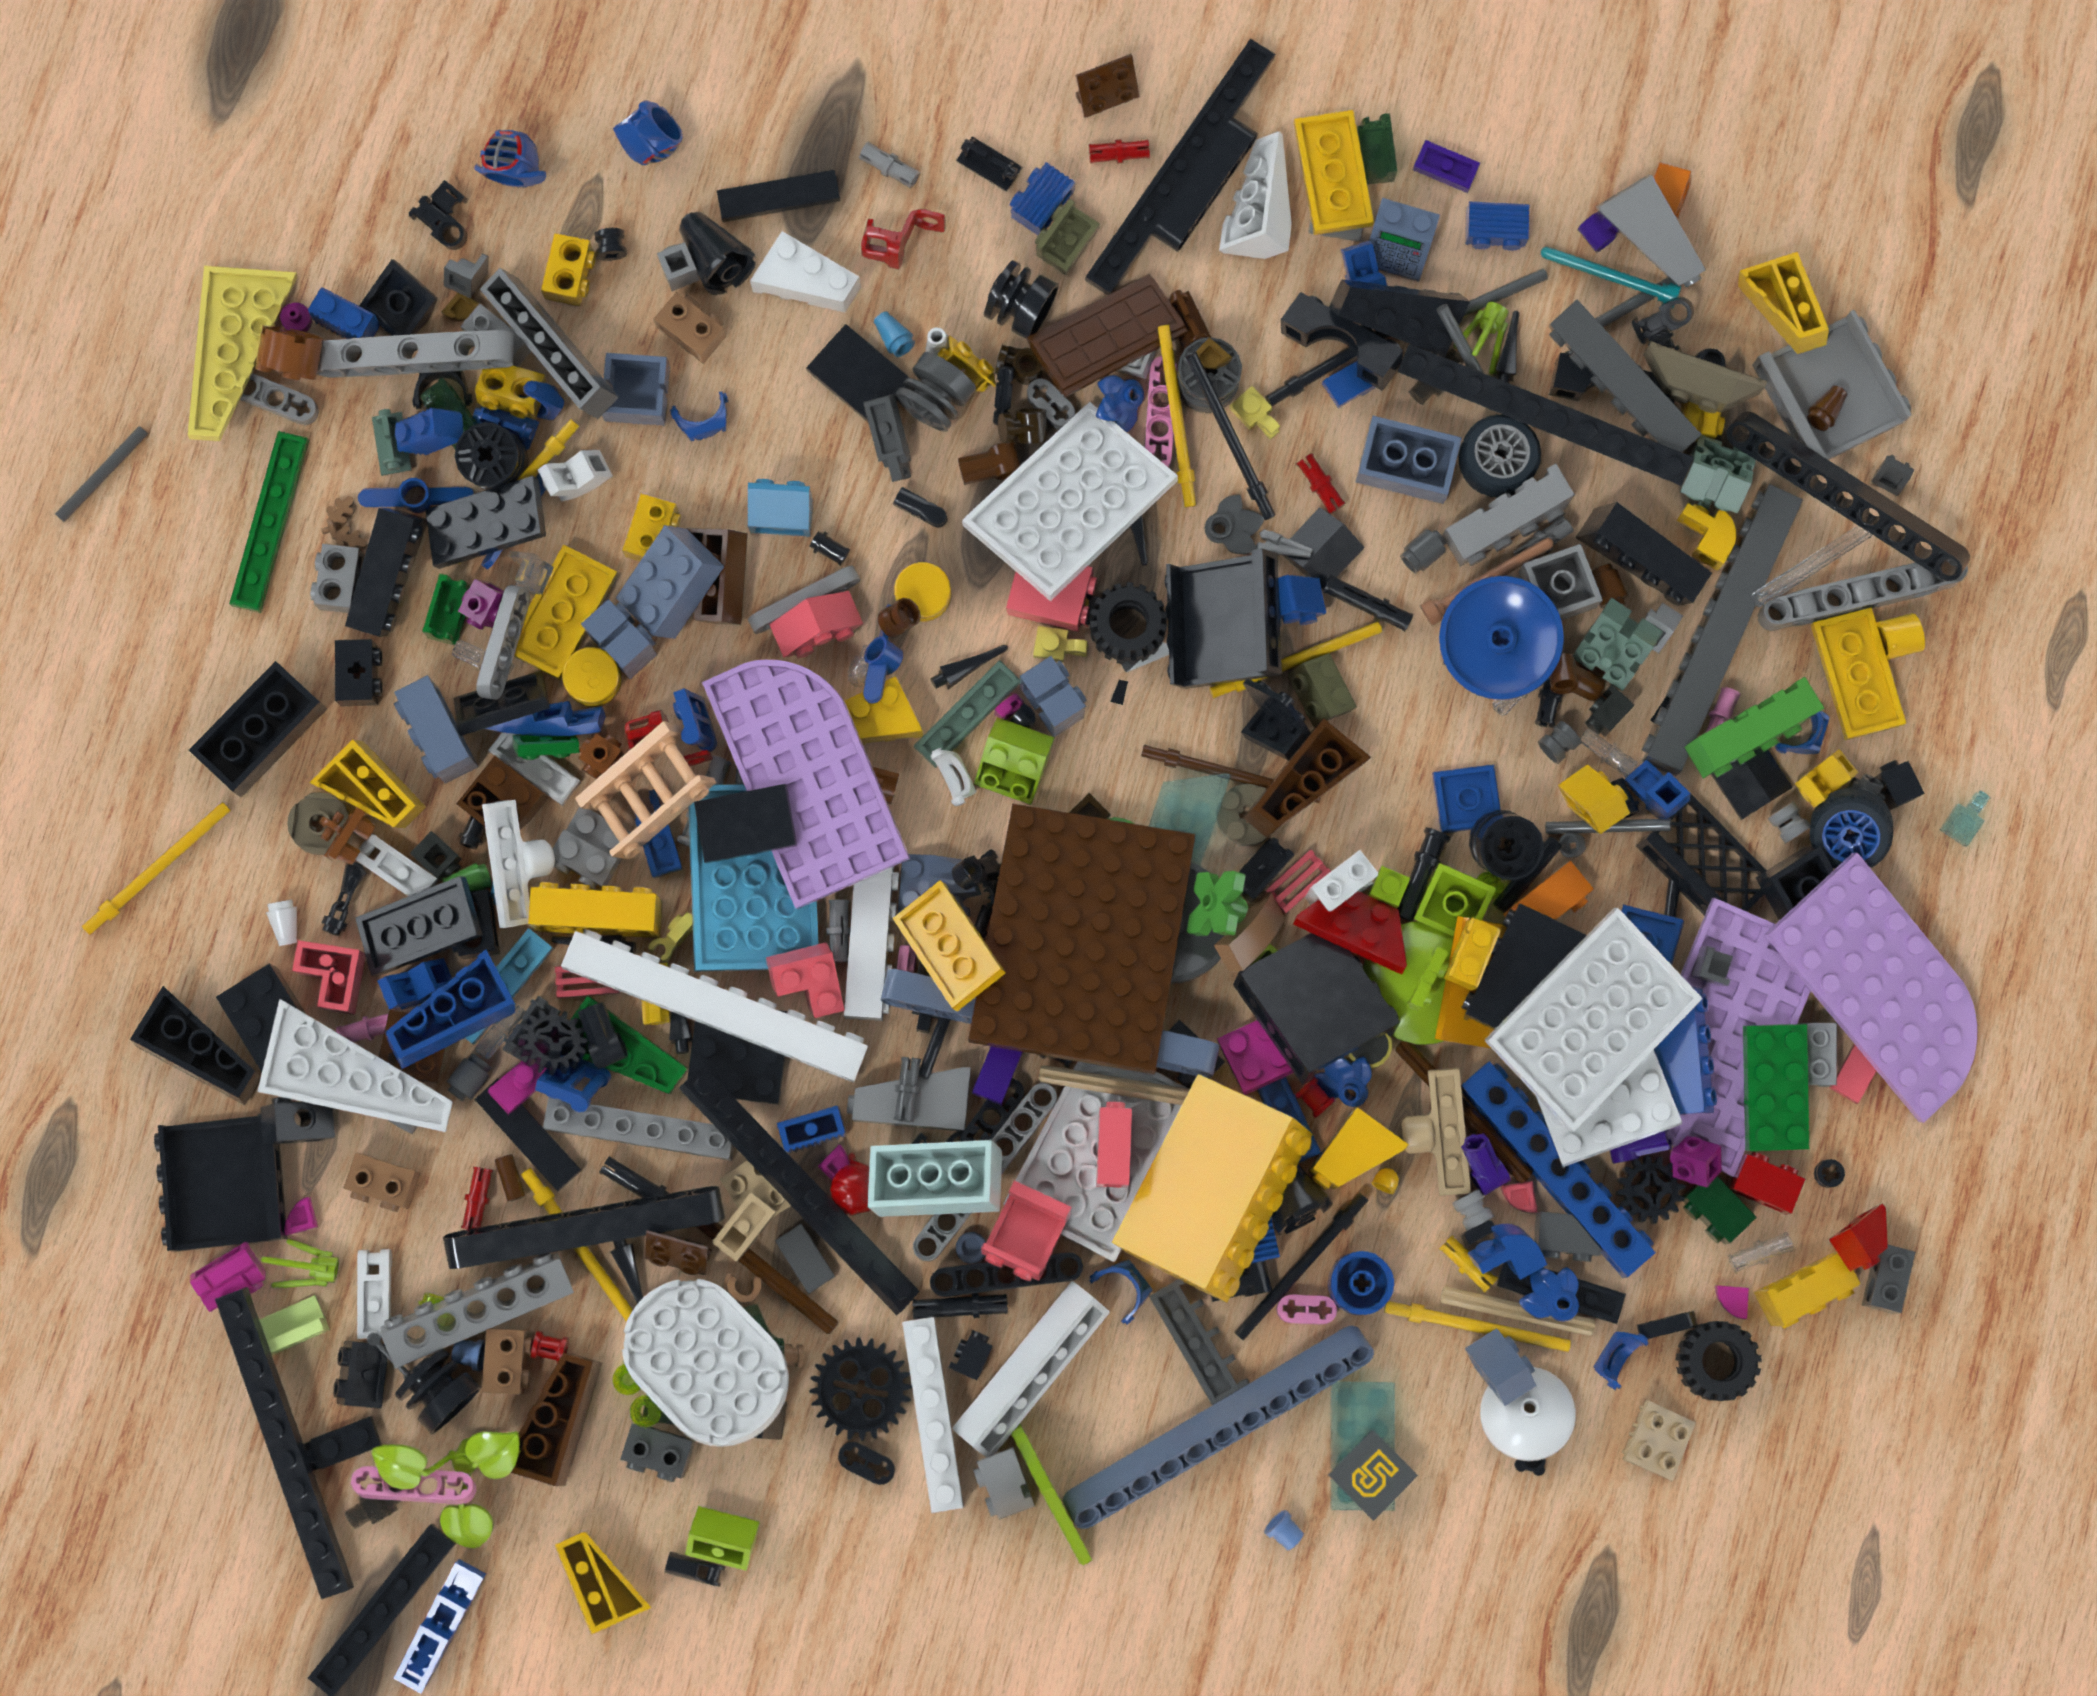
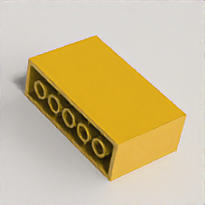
(1213, 1188)

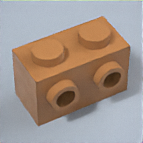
(690, 326)
(381, 1181)
(506, 1361)

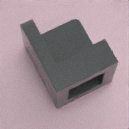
(465, 276)
(1712, 966)

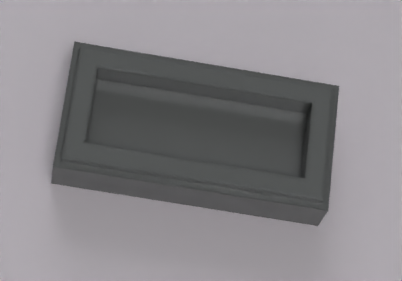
(805, 1258)

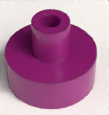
(296, 317)

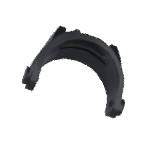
(426, 378)

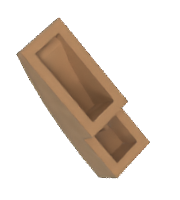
(1252, 934)

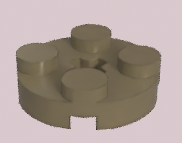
(309, 810)
(1228, 818)

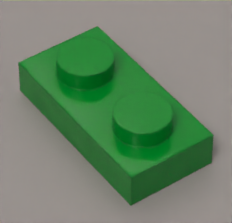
(532, 747)

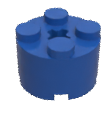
(1373, 1270)

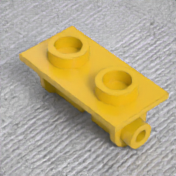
(962, 356)

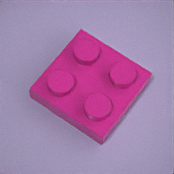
(1253, 1057)

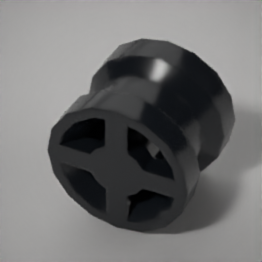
(610, 244)

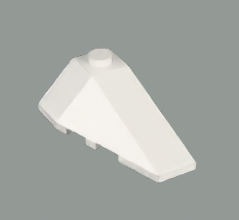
(1262, 209)

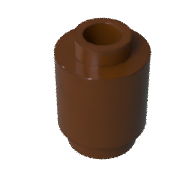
(1609, 584)

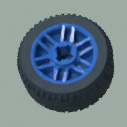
(1851, 824)

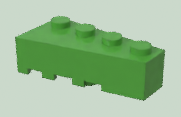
(1754, 729)

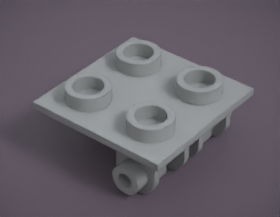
(1822, 1054)

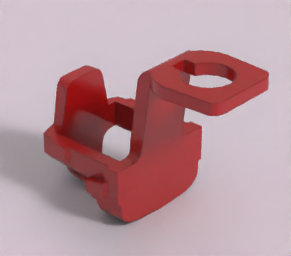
(896, 241)
(654, 719)

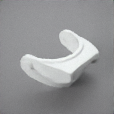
(944, 760)

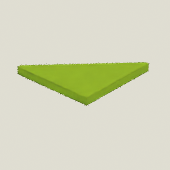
(1050, 1495)

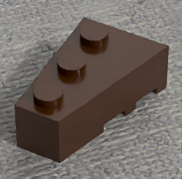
(725, 597)

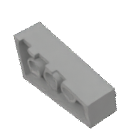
(1509, 517)

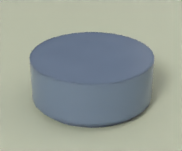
(969, 1247)

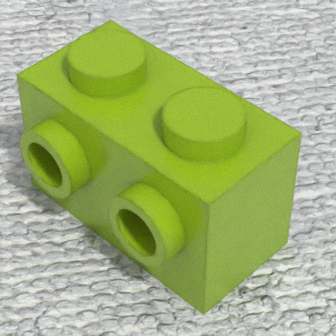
(722, 1536)

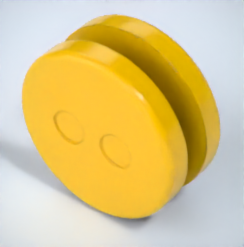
(925, 586)
(591, 677)

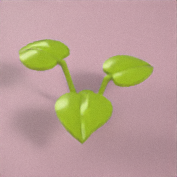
(490, 1451)

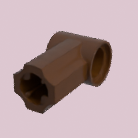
(995, 463)
(1574, 679)

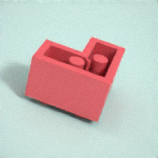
(816, 623)
(811, 971)
(340, 973)

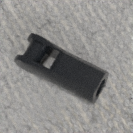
(920, 508)
(688, 1568)

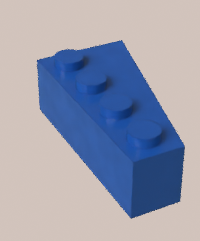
(452, 1013)

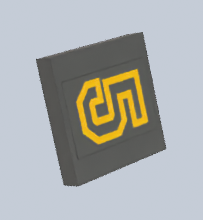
(1372, 1475)

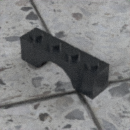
(1312, 321)
(1572, 383)

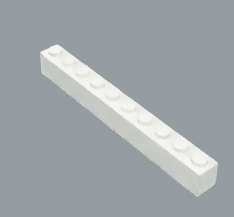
(715, 1006)

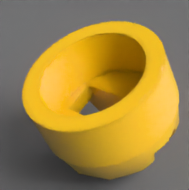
(1386, 1180)

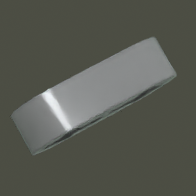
(1055, 399)

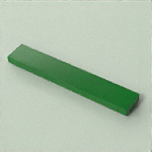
(269, 522)

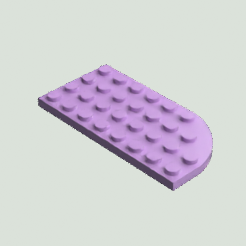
(799, 733)
(1882, 984)
(1759, 993)

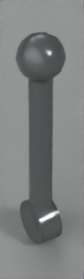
(374, 1339)

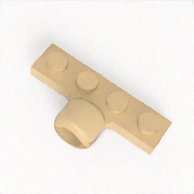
(1442, 1131)

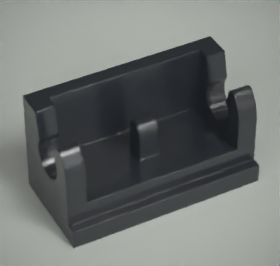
(1264, 868)

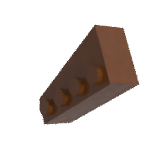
(1311, 772)
(556, 1421)

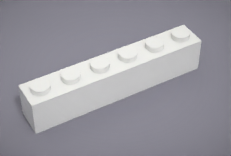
(870, 945)
(1030, 1370)
(933, 1415)

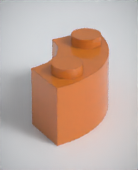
(1558, 893)

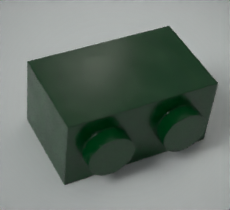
(1719, 1210)

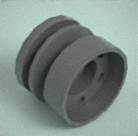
(1224, 380)
(938, 388)

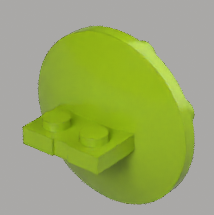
(1420, 988)

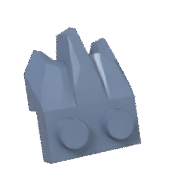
(926, 870)

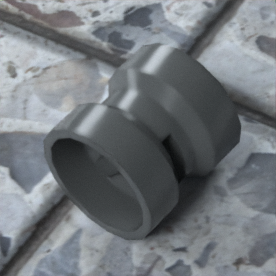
(1559, 742)

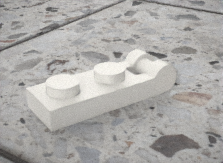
(395, 867)
(373, 1292)

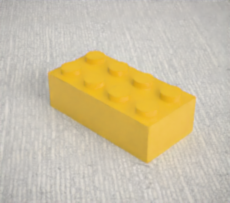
(602, 911)

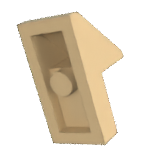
(744, 1227)

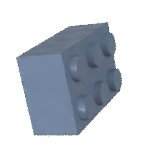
(1408, 459)
(669, 582)
(434, 730)

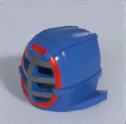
(649, 134)
(511, 160)

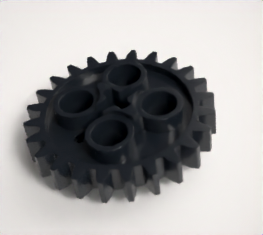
(854, 1417)

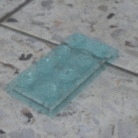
(1353, 1413)

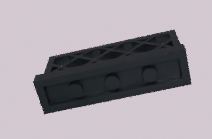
(1691, 883)

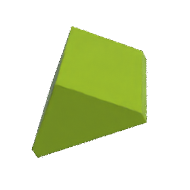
(1453, 895)

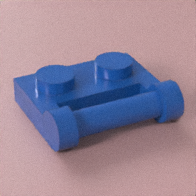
(696, 720)
(563, 1086)

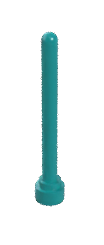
(1664, 293)

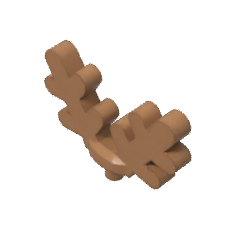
(336, 517)

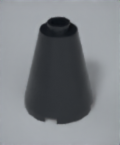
(716, 253)
(1300, 1203)

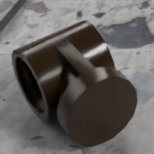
(1014, 358)
(1027, 426)

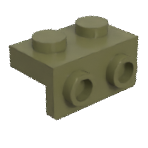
(1065, 237)
(1321, 689)

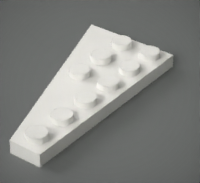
(329, 1070)

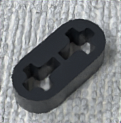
(1668, 1325)
(870, 1456)

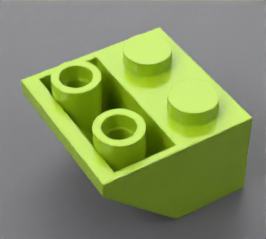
(1013, 760)

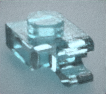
(1963, 822)

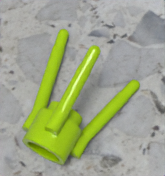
(1490, 321)
(322, 1268)

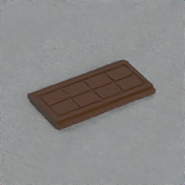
(1105, 335)

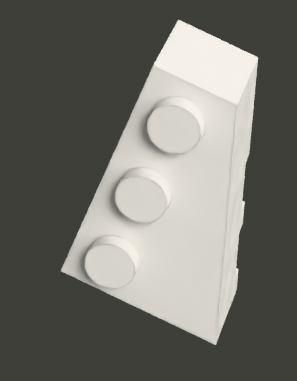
(804, 275)

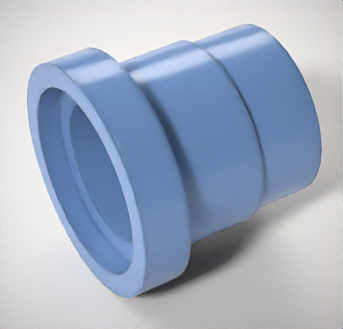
(470, 1353)
(1284, 1530)

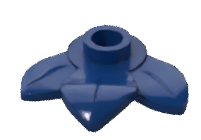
(1117, 403)
(1344, 1076)
(1550, 1290)

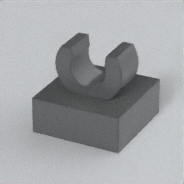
(1892, 475)

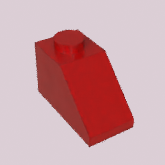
(1863, 1239)

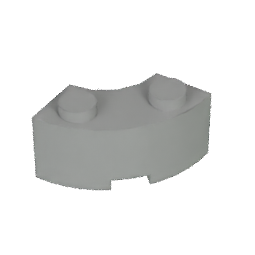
(1004, 1484)

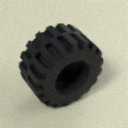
(1128, 598)
(1744, 1355)

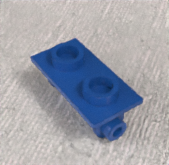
(523, 428)

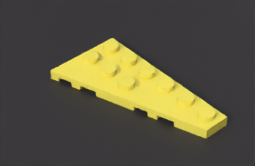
(229, 331)

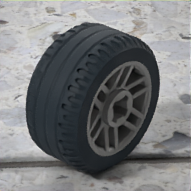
(1508, 439)

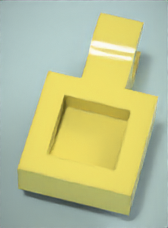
(1254, 410)
(1056, 644)
(679, 929)

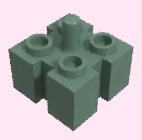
(1718, 475)
(1617, 644)

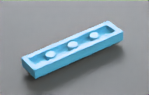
(519, 966)

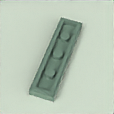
(969, 711)

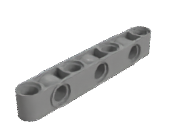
(435, 353)
(1854, 595)

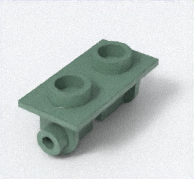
(389, 457)

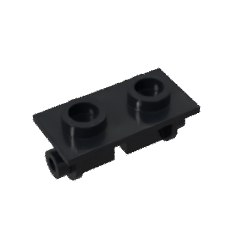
(988, 163)

